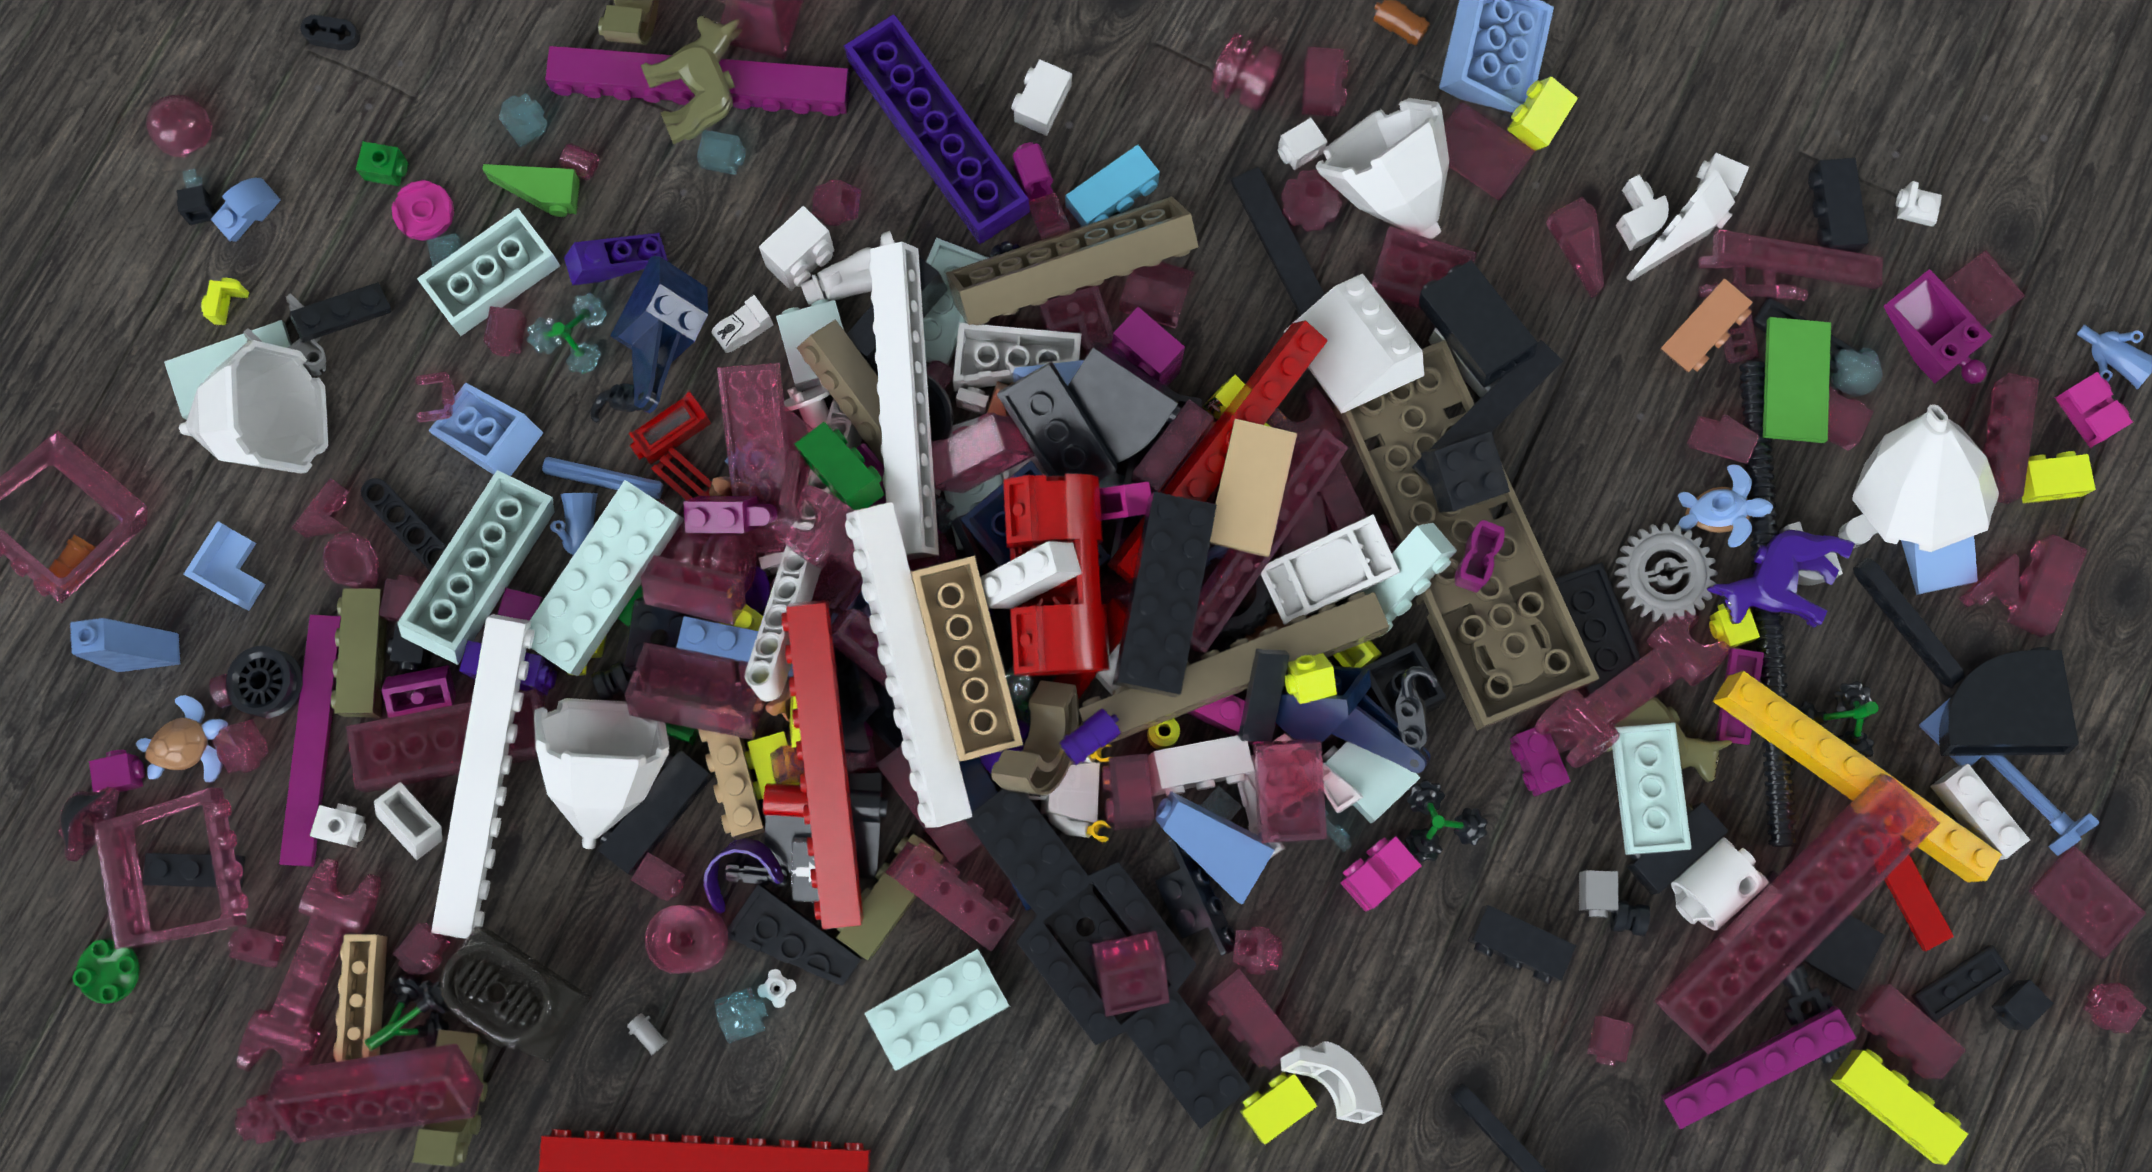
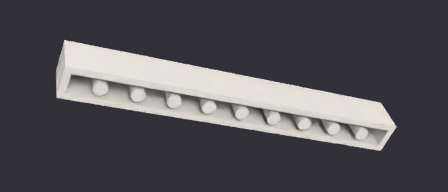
(904, 395)
(908, 665)
(481, 775)

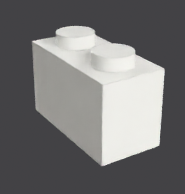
(1042, 97)
(408, 821)

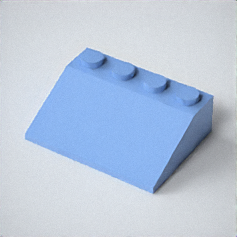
(1496, 51)

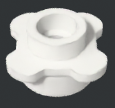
(786, 987)

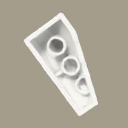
(1695, 221)

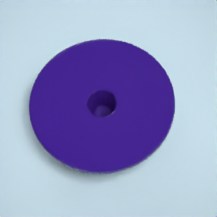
(758, 593)

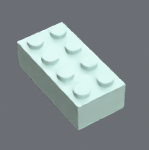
(488, 271)
(936, 1010)

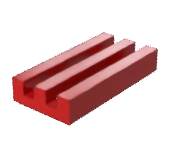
(665, 462)

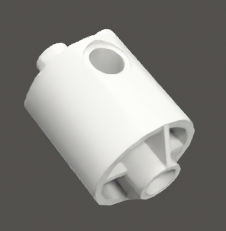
(1717, 885)

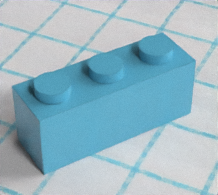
(1113, 188)

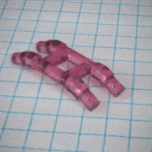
(1768, 289)

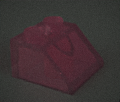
(1158, 292)
(1131, 973)

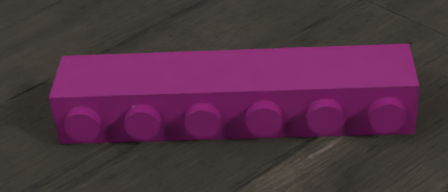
(1758, 1067)

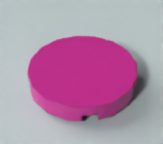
(422, 210)

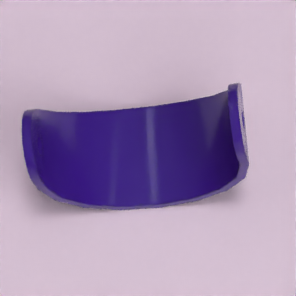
(749, 846)

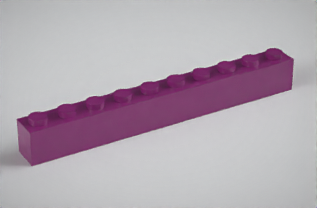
(756, 83)

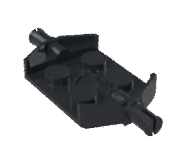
(643, 623)

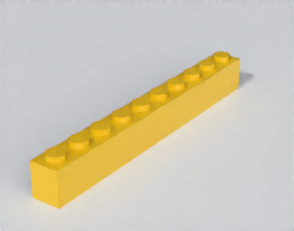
(1846, 769)

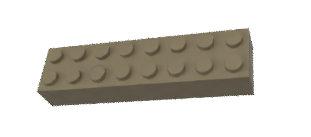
(1072, 261)

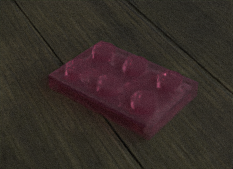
(1484, 151)

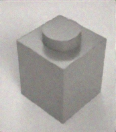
(1598, 892)

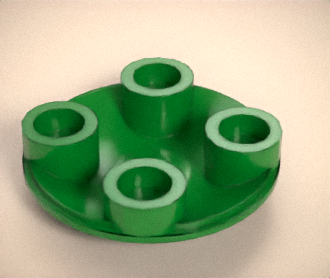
(106, 973)

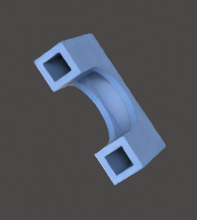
(718, 640)

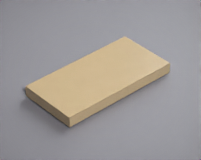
(1252, 487)

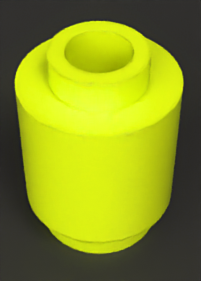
(1164, 742)

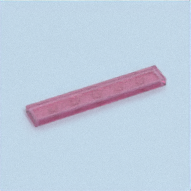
(1797, 259)

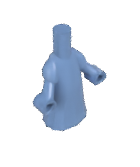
(2113, 350)
(579, 519)

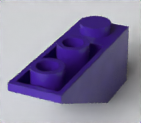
(612, 257)

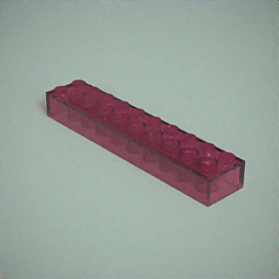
(1796, 912)

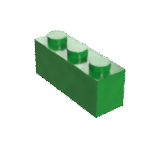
(840, 467)

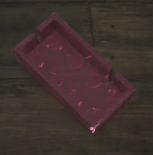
(693, 691)

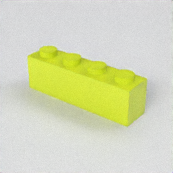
(1899, 1106)

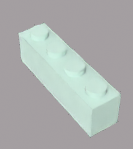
(1418, 560)

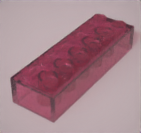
(427, 744)
(375, 1093)

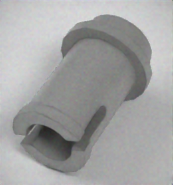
(646, 1033)

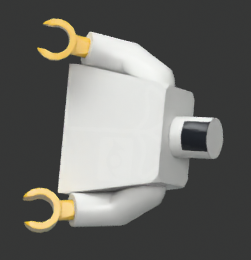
(1075, 801)

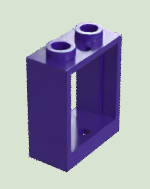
(539, 676)

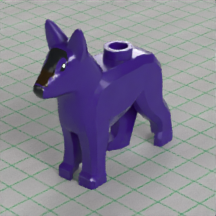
(1777, 576)

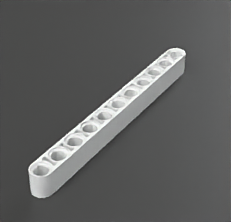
(793, 584)

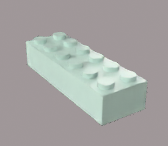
(476, 567)
(601, 578)

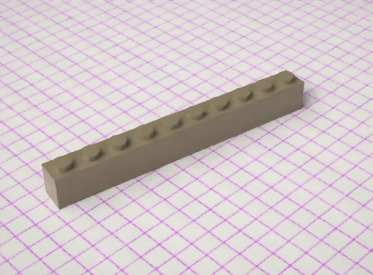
(1230, 671)

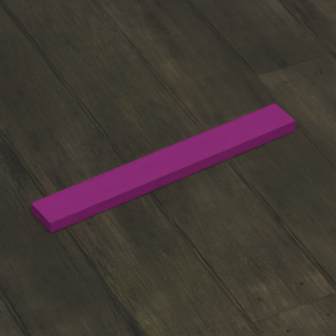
(310, 742)

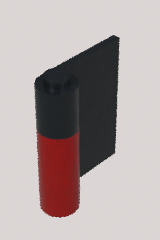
(785, 821)

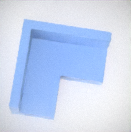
(219, 566)

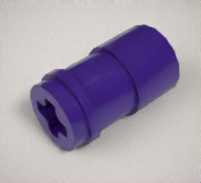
(1090, 736)

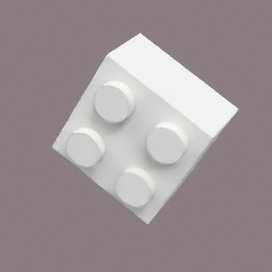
(797, 248)

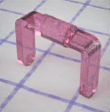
(448, 396)

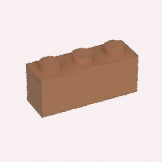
(1707, 326)

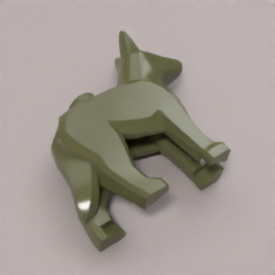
(700, 70)
(1693, 752)

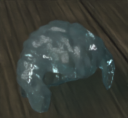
(1857, 371)

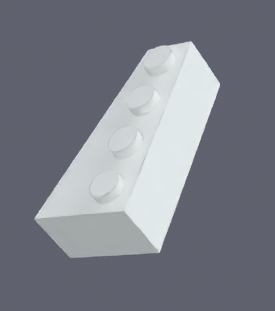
(993, 352)

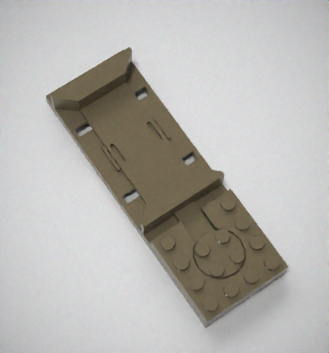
(1514, 636)

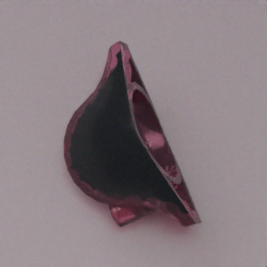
(80, 815)

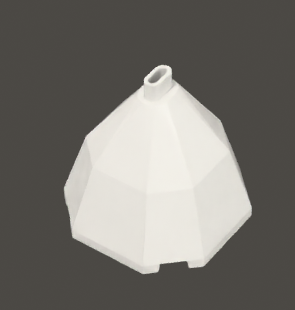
(1394, 166)
(261, 410)
(1927, 484)
(597, 761)

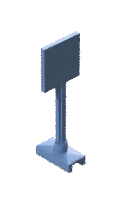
(2068, 830)

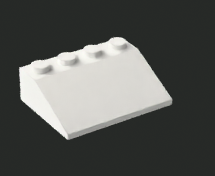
(1365, 346)

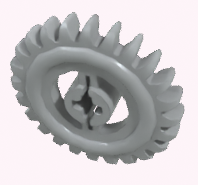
(1638, 580)

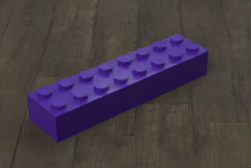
(937, 129)

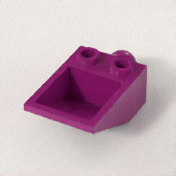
(1932, 320)

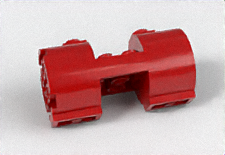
(1068, 624)

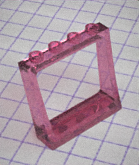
(95, 482)
(124, 880)

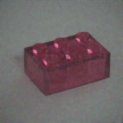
(1411, 262)
(978, 453)
(1289, 790)
(1129, 792)

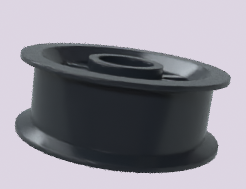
(246, 679)

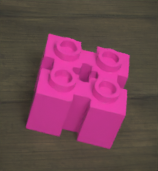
(1380, 874)

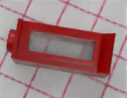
(669, 429)

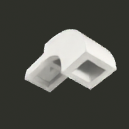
(1342, 1075)

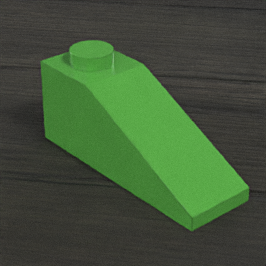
(546, 188)

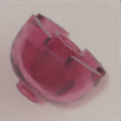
(178, 125)

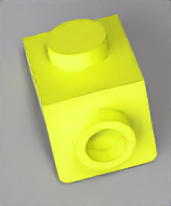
(217, 301)

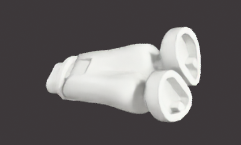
(844, 277)

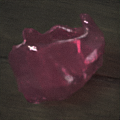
(351, 561)

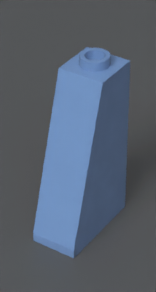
(124, 645)
(1218, 845)

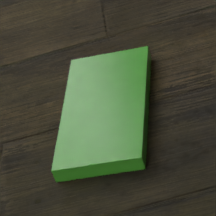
(1797, 380)

